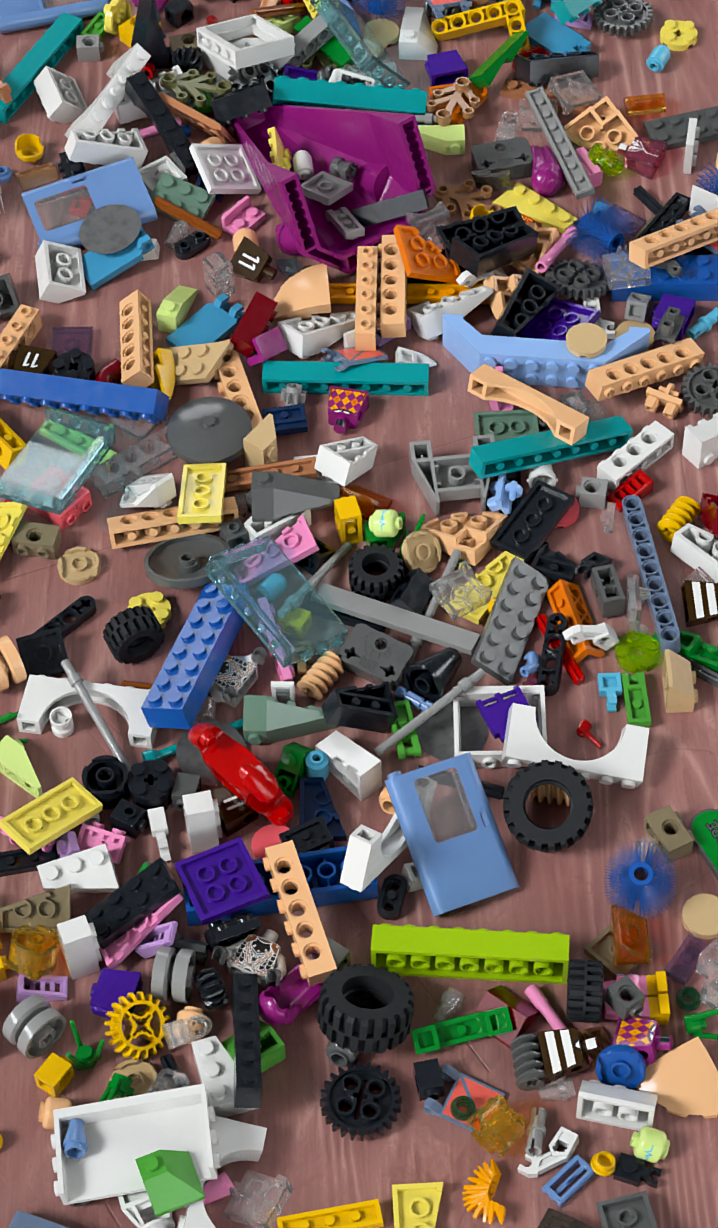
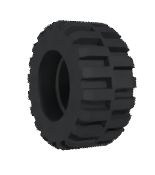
(548, 838)
(371, 1029)

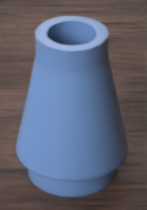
(75, 1140)

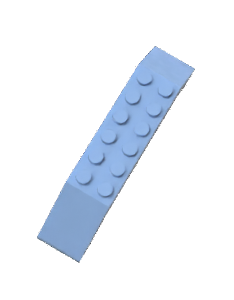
(532, 359)

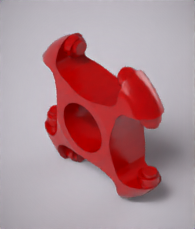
(241, 773)

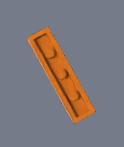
(576, 613)

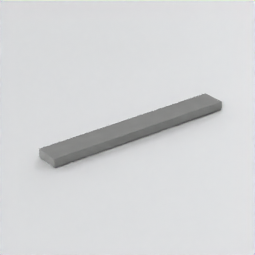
(560, 143)
(398, 619)

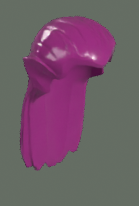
(546, 172)
(285, 1002)

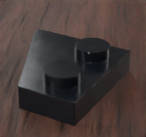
(553, 565)

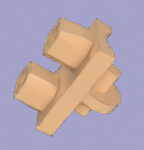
(665, 397)

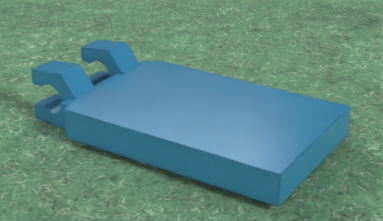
(554, 36)
(104, 267)
(208, 324)

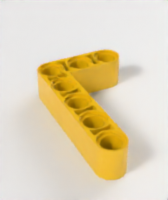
(485, 23)

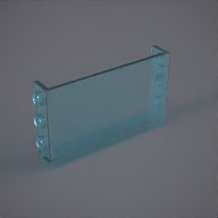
(360, 43)
(57, 461)
(276, 601)

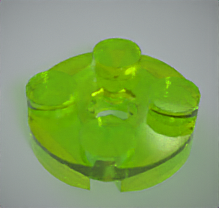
(607, 159)
(637, 641)

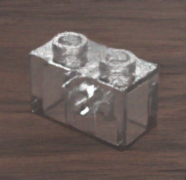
(219, 274)

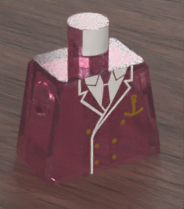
(643, 155)

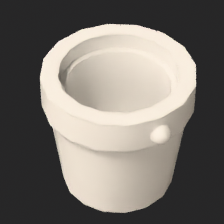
(543, 473)

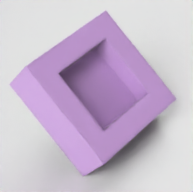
(68, 844)

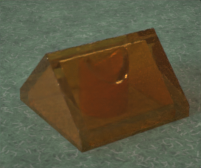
(367, 500)
(629, 937)

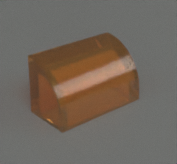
(645, 104)

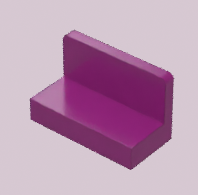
(267, 346)

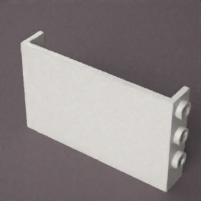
(127, 1130)

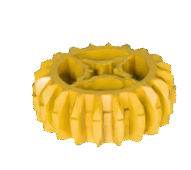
(124, 1038)

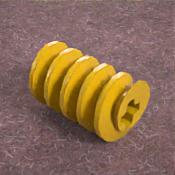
(681, 512)

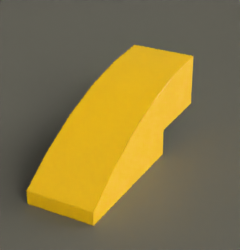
(163, 371)

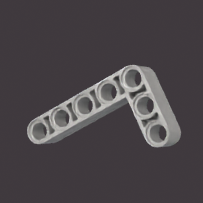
(307, 43)

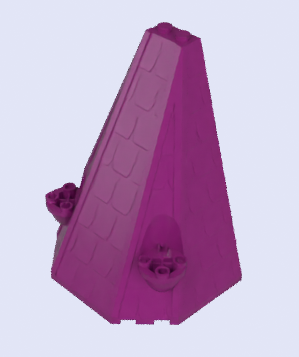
(388, 164)

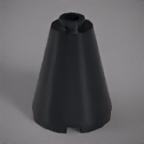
(433, 674)

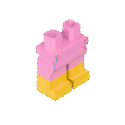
(656, 1001)

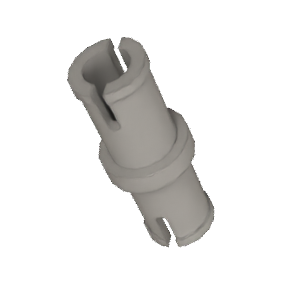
(536, 1131)

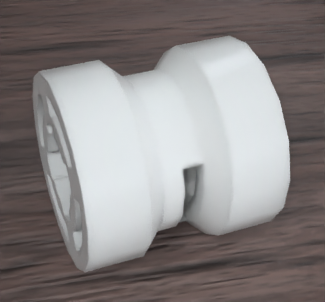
(61, 722)

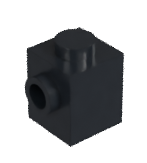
(129, 818)

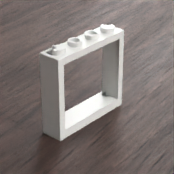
(215, 40)
(493, 759)

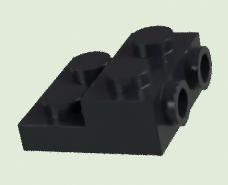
(231, 931)

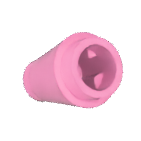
(217, 1188)

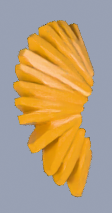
(480, 1196)

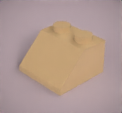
(261, 444)
(678, 683)

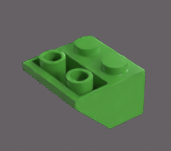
(270, 1044)

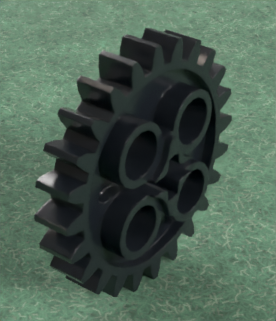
(338, 1096)

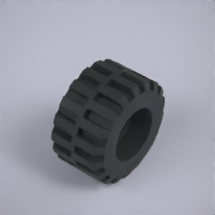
(371, 560)
(133, 634)
(584, 991)

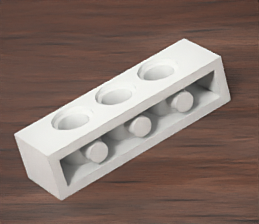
(636, 454)

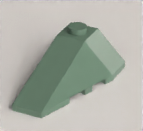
(273, 721)

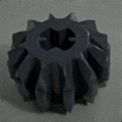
(187, 59)
(211, 988)

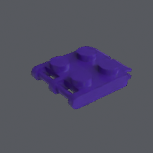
(497, 713)

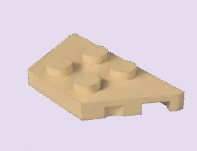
(198, 362)

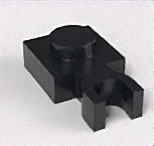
(591, 561)
(632, 1170)

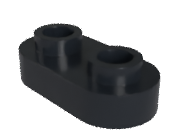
(192, 245)
(390, 898)

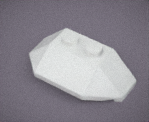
(149, 492)

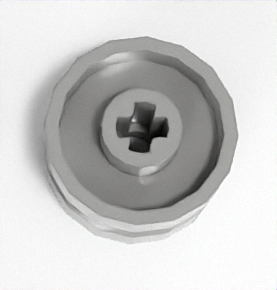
(173, 974)
(34, 1026)

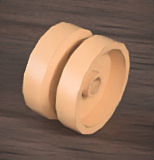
(10, 664)

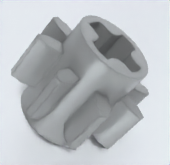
(293, 394)

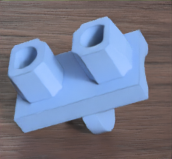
(504, 494)

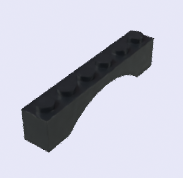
(148, 100)
(246, 1041)

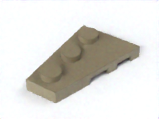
(42, 909)

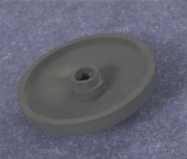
(208, 430)
(181, 561)

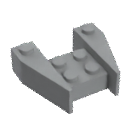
(448, 476)

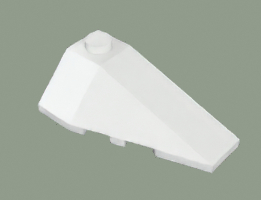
(416, 35)
(428, 317)
(309, 336)

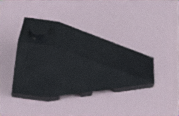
(150, 35)

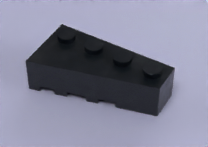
(540, 67)
(478, 225)
(494, 248)
(528, 300)

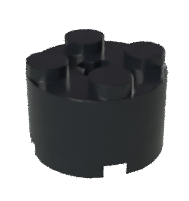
(75, 365)
(106, 780)
(151, 784)

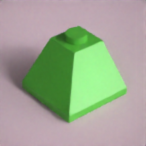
(170, 1180)

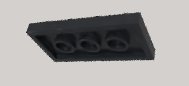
(532, 521)
(132, 902)

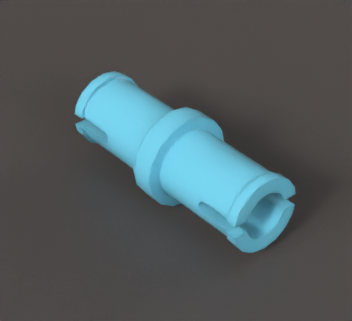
(703, 324)

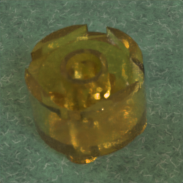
(33, 951)
(496, 1126)

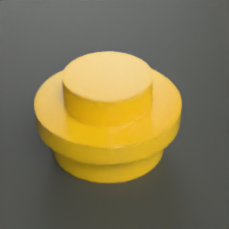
(603, 1163)

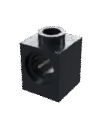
(179, 12)
(428, 1079)

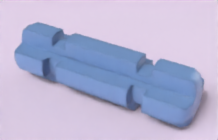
(415, 700)

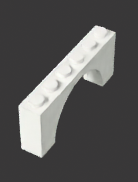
(104, 105)
(46, 693)
(621, 766)
(371, 853)
(235, 1143)

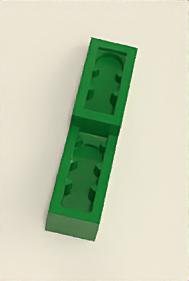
(331, 49)
(504, 54)
(697, 650)

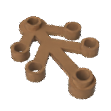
(461, 86)
(445, 193)

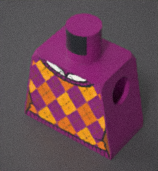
(346, 408)
(643, 1036)

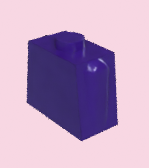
(445, 67)
(686, 307)
(110, 987)

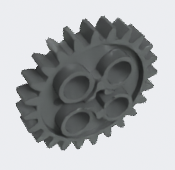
(623, 16)
(251, 75)
(578, 279)
(701, 389)

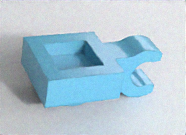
(609, 686)

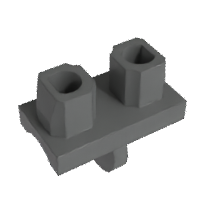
(669, 326)

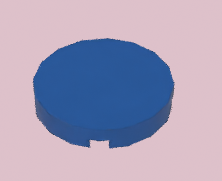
(620, 1066)

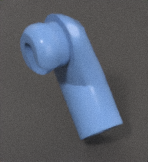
(532, 664)

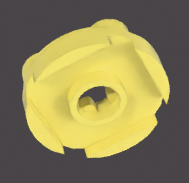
(115, 14)
(672, 28)
(157, 603)

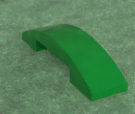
(461, 1029)

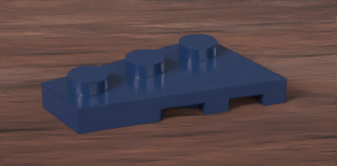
(316, 802)

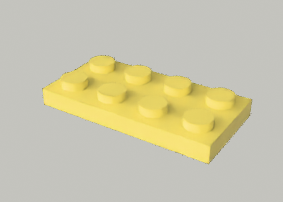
(202, 493)
(50, 815)

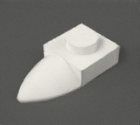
(405, 355)

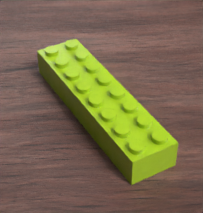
(471, 953)

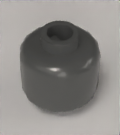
(339, 1056)

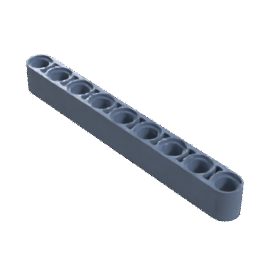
(651, 574)

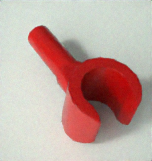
(583, 731)

